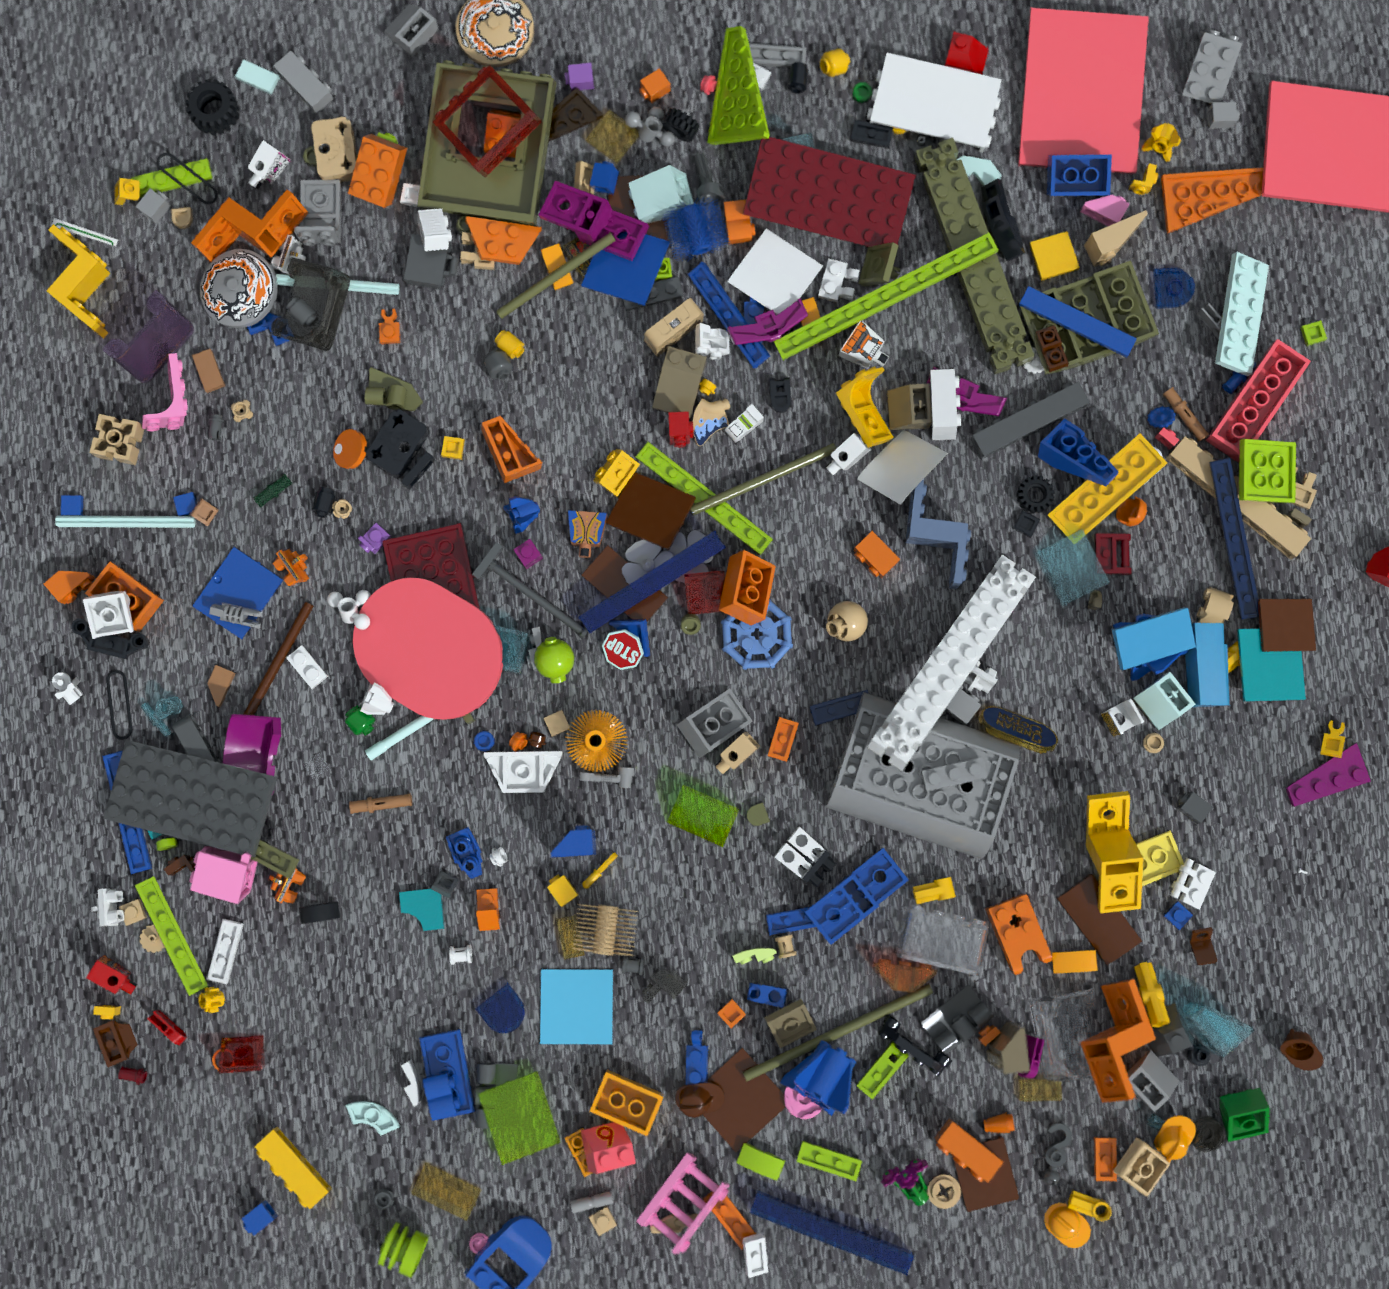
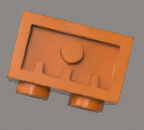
(497, 126)

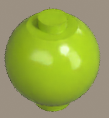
(554, 659)

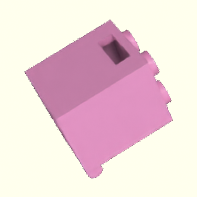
(223, 874)

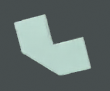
(982, 168)

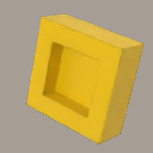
(453, 447)
(107, 1011)

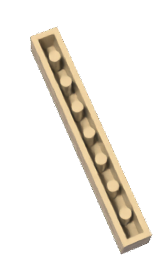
(1260, 516)

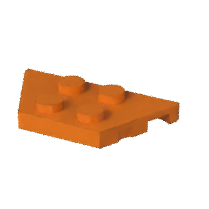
(501, 240)

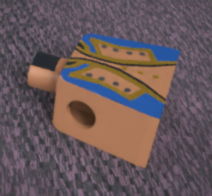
(586, 530)

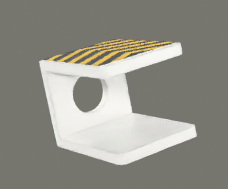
(1130, 713)

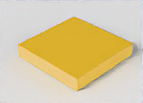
(1054, 255)

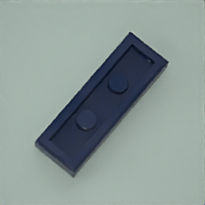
(836, 708)

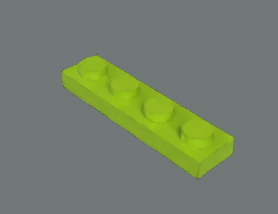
(160, 181)

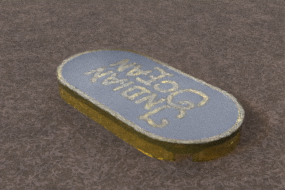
(1018, 729)

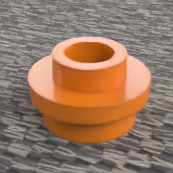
(518, 741)

